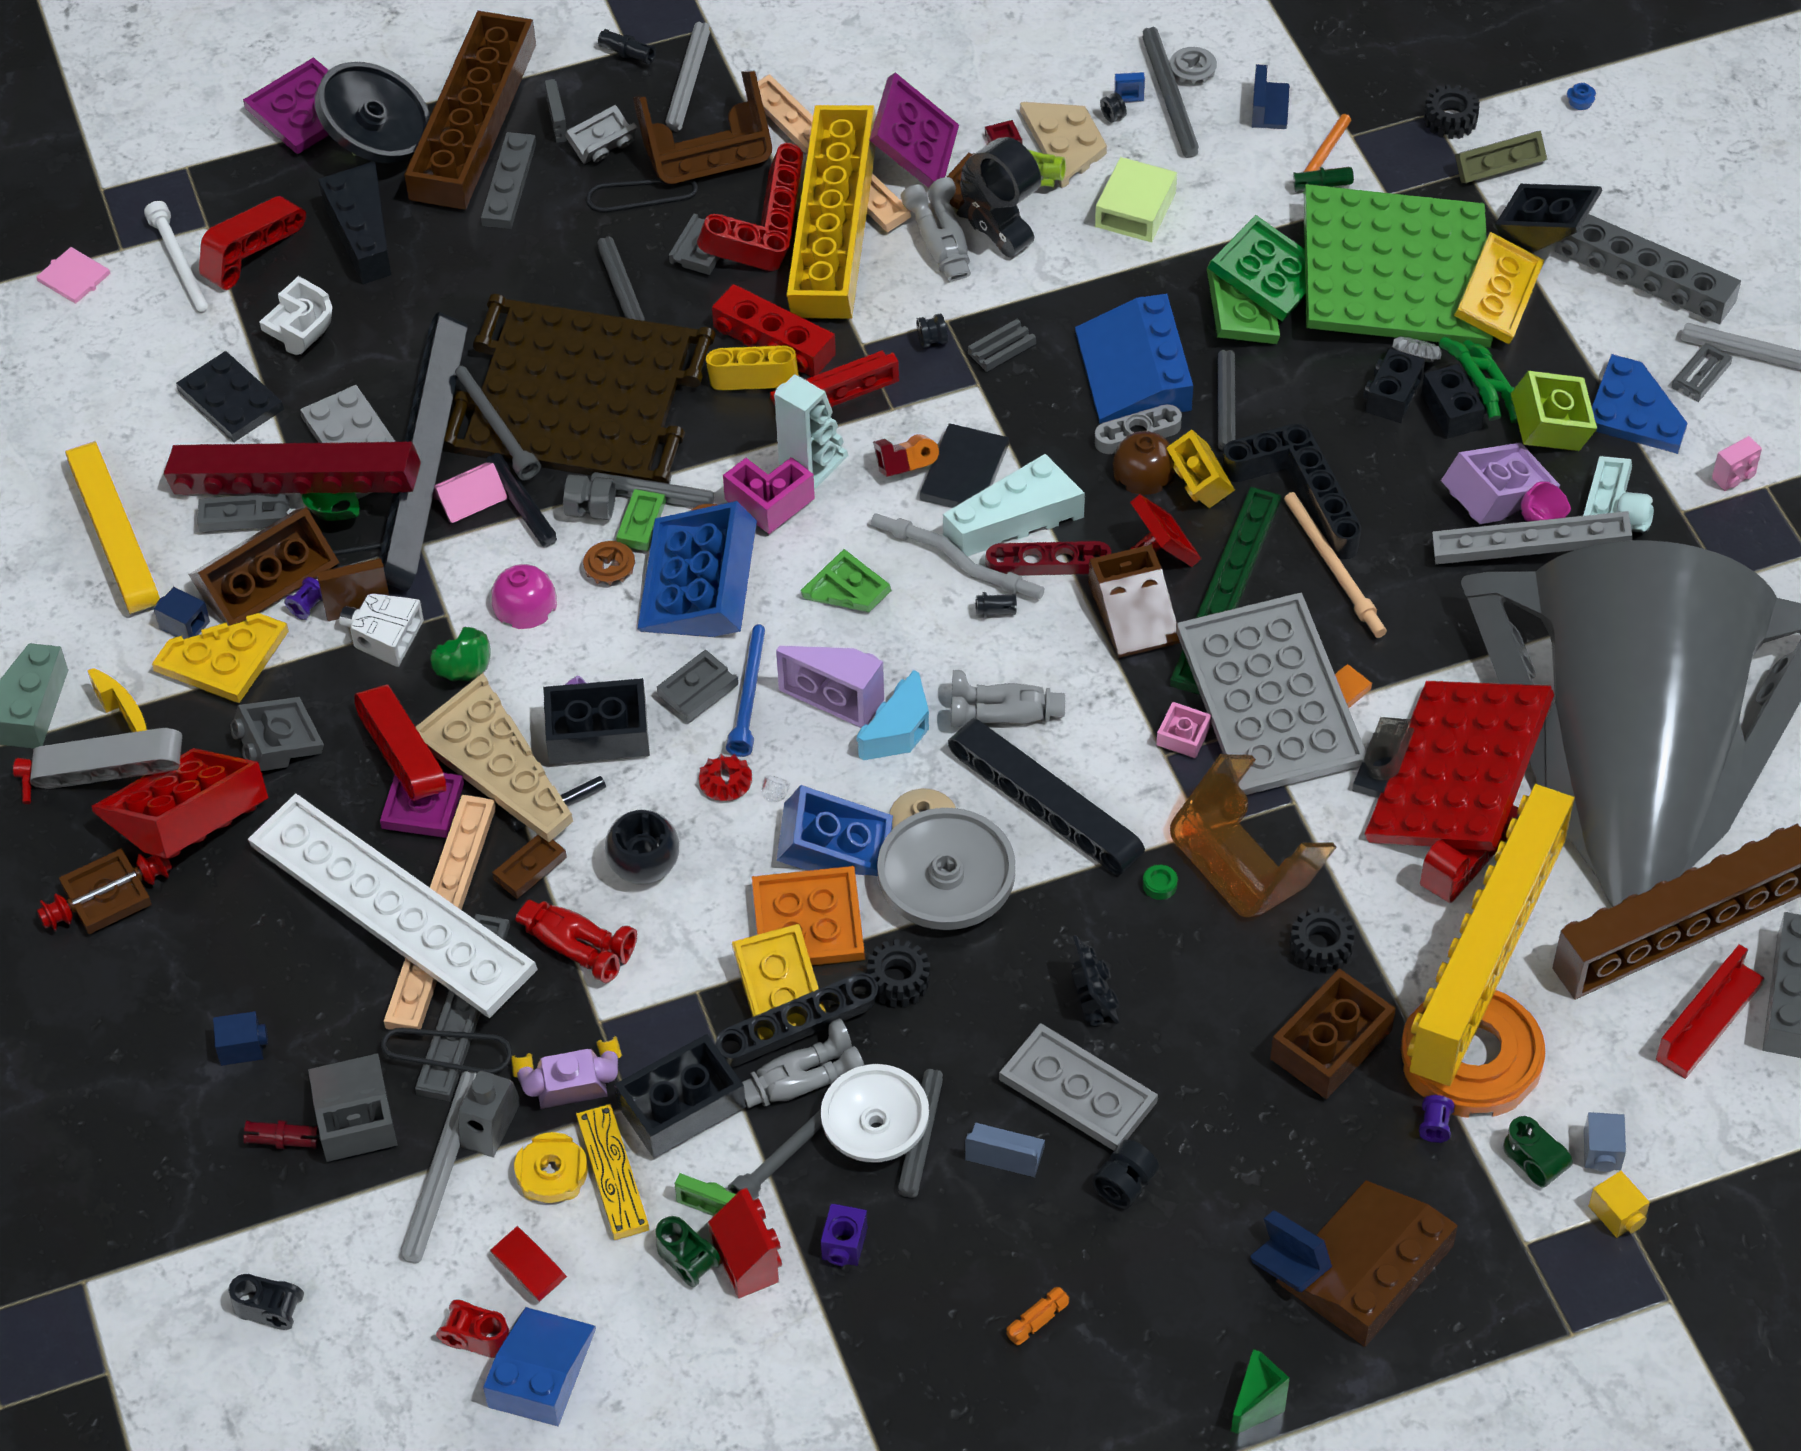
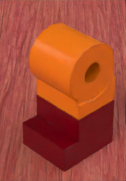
(906, 456)

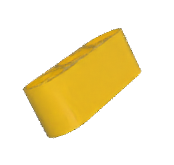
(751, 367)

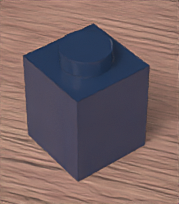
(181, 614)
(239, 1038)

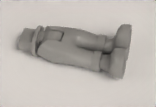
(947, 244)
(1002, 702)
(787, 1074)

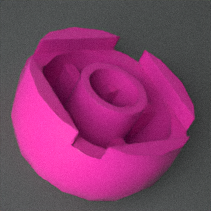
(523, 596)

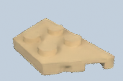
(1065, 133)

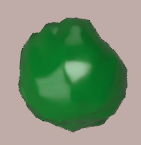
(463, 657)

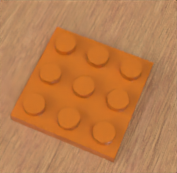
(823, 906)

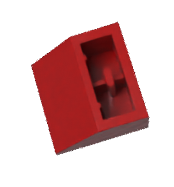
(746, 1244)

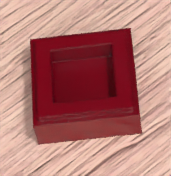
(1002, 130)

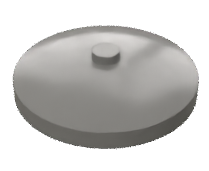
(946, 868)

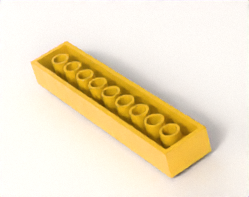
(1489, 935)

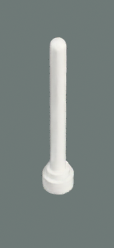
(159, 217)

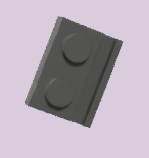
(687, 251)
(697, 685)

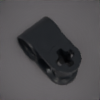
(272, 1302)

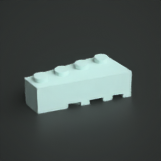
(807, 428)
(1014, 506)

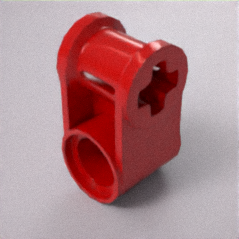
(469, 1326)

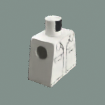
(384, 626)

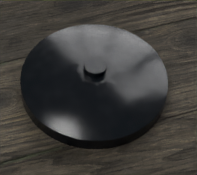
(371, 111)

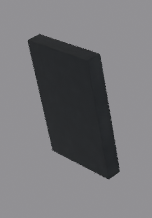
(964, 466)

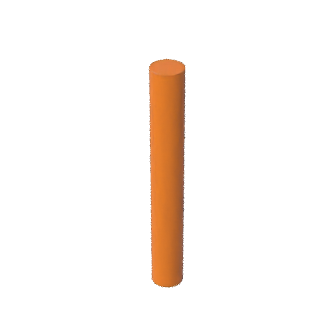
(1329, 143)

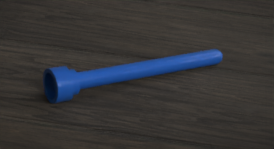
(740, 738)

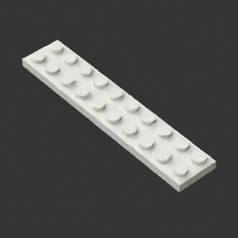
(393, 905)

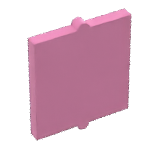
(73, 275)

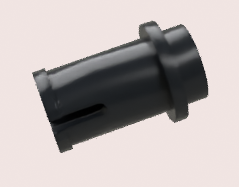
(995, 604)

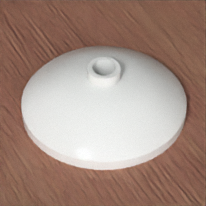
(875, 1096)

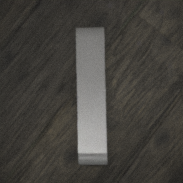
(106, 758)

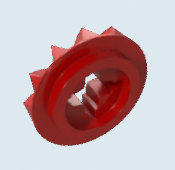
(713, 783)

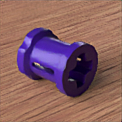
(304, 598)
(1436, 1118)

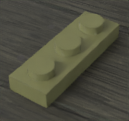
(1501, 156)

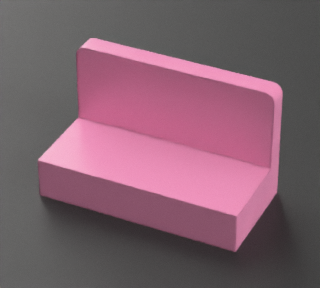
(470, 492)

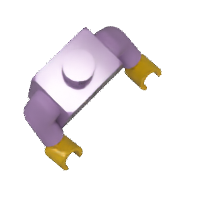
(569, 1075)

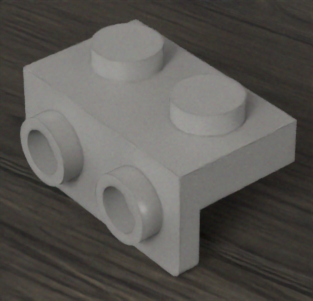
(601, 134)

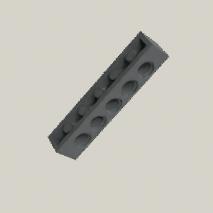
(1652, 268)

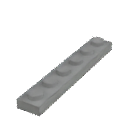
(1530, 537)

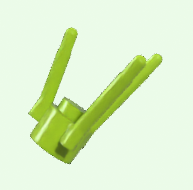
(1050, 167)

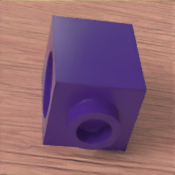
(844, 1221)

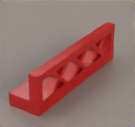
(856, 377)
(1709, 1014)

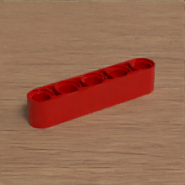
(400, 742)

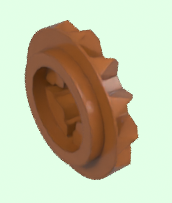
(605, 553)

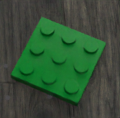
(1264, 267)

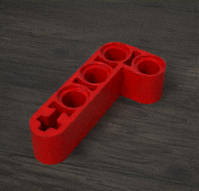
(245, 234)
(1450, 870)

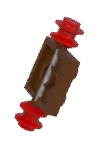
(104, 891)

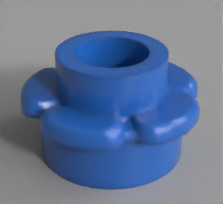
(1581, 96)

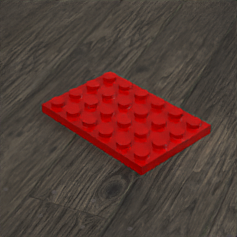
(1461, 765)

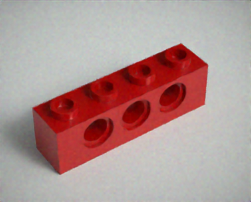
(766, 324)

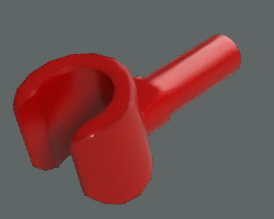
(22, 770)

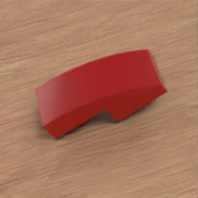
(528, 1263)

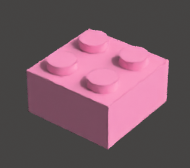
(1736, 463)
(1183, 730)

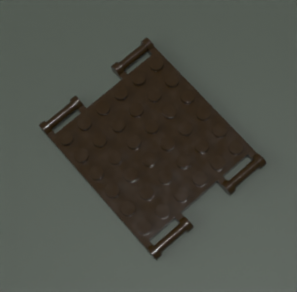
(580, 389)

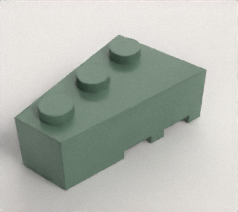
(30, 695)

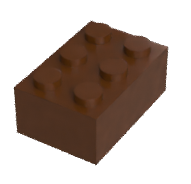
(1332, 1033)

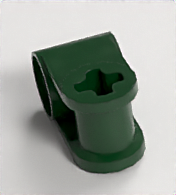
(1536, 1153)
(688, 1256)

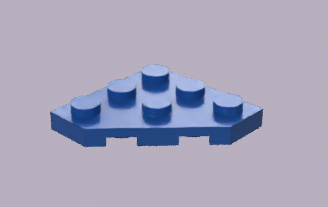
(1636, 407)

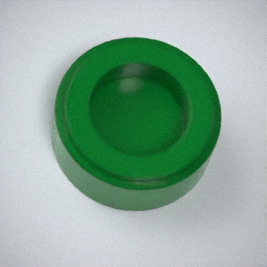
(1160, 882)

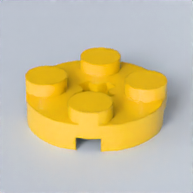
(554, 1186)

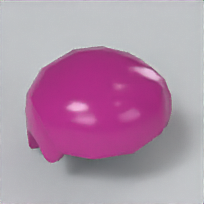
(1544, 502)

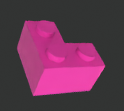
(770, 496)

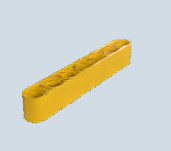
(112, 527)

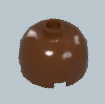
(1143, 463)

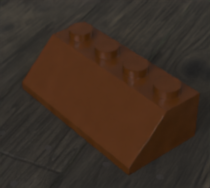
(264, 567)

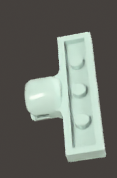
(1610, 495)

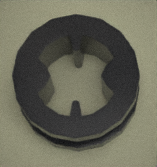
(1113, 107)

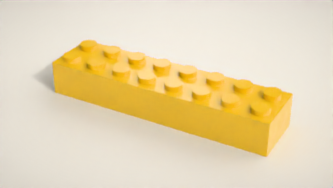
(832, 212)

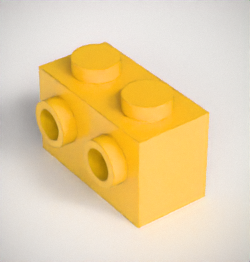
(1200, 469)

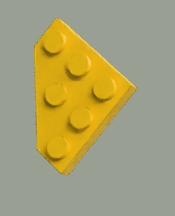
(224, 656)

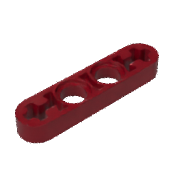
(1047, 552)

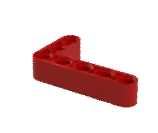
(763, 244)

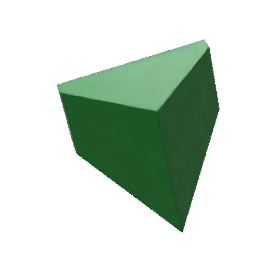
(1261, 1394)

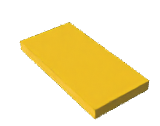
(1499, 288)

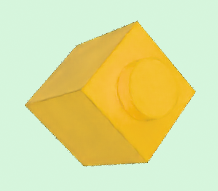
(1619, 1204)

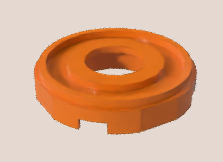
(1503, 1081)

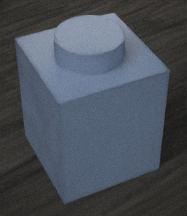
(1604, 1141)

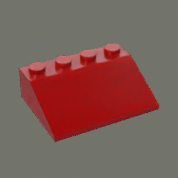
(184, 805)

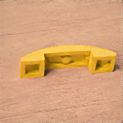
(114, 696)

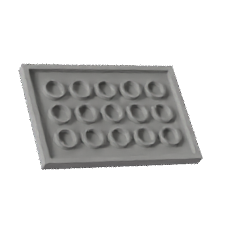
(1272, 692)

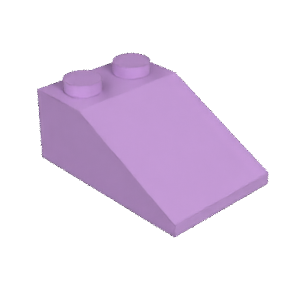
(1494, 480)
(833, 680)

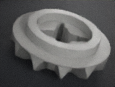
(1189, 57)
(1417, 348)

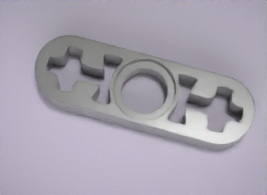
(1146, 418)

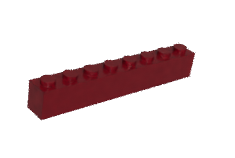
(293, 468)

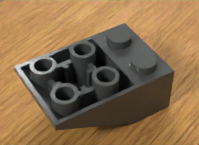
(352, 1107)

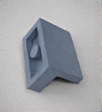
(1004, 1149)

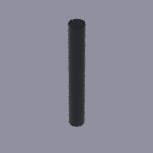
(571, 797)

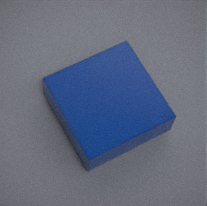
(1130, 86)

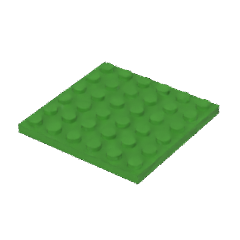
(1390, 263)

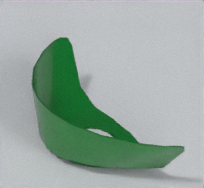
(322, 504)

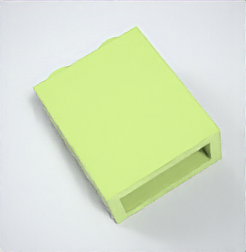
(1136, 199)

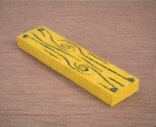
(612, 1172)

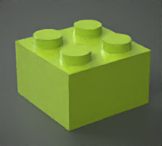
(1553, 410)

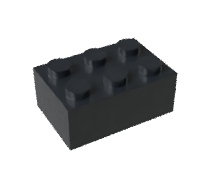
(596, 721)
(680, 1095)

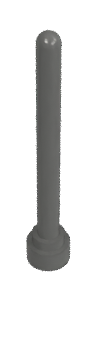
(524, 463)
(781, 1155)

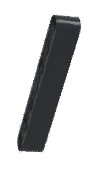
(1046, 796)

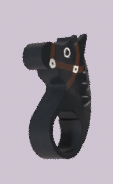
(993, 186)

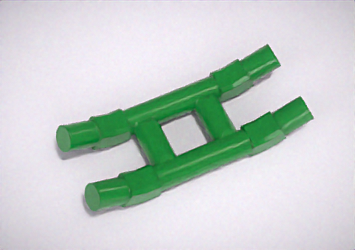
(1477, 358)

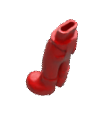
(562, 927)

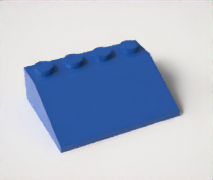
(1135, 359)
(698, 572)

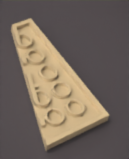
(486, 748)

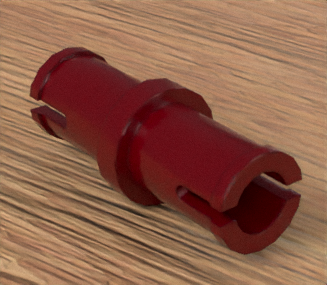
(281, 1134)

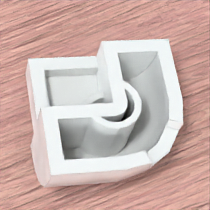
(300, 316)

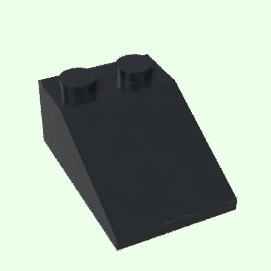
(1545, 214)

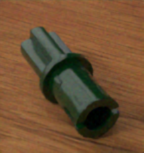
(1323, 177)

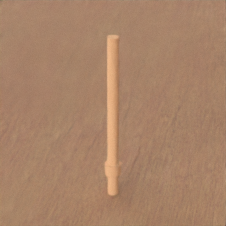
(1363, 606)

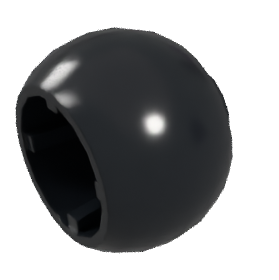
(634, 850)

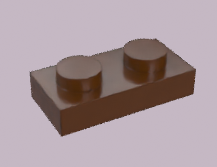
(529, 865)

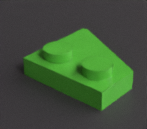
(847, 584)

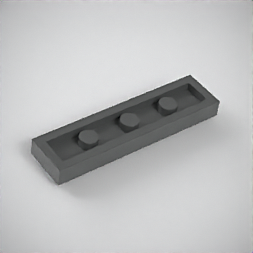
(508, 180)

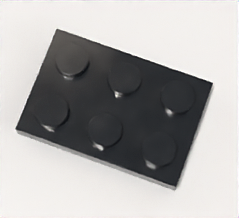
(230, 396)

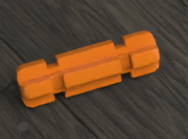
(1037, 1315)

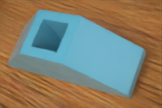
(897, 723)

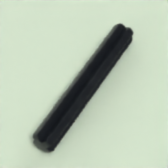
(523, 502)

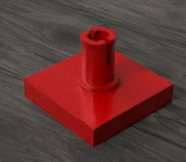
(1163, 531)

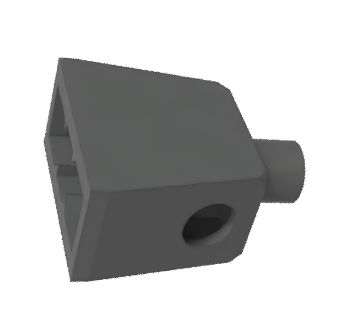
(490, 1104)

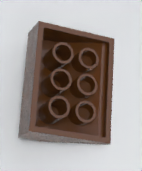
(1379, 1256)

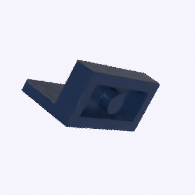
(1269, 101)
(1292, 1253)

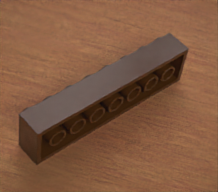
(470, 110)
(1680, 913)

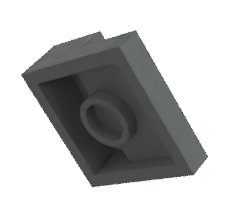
(275, 732)

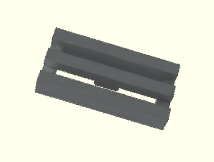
(556, 110)
(998, 341)
(1691, 387)

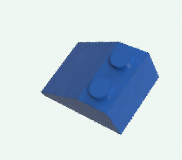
(831, 833)
(538, 1366)

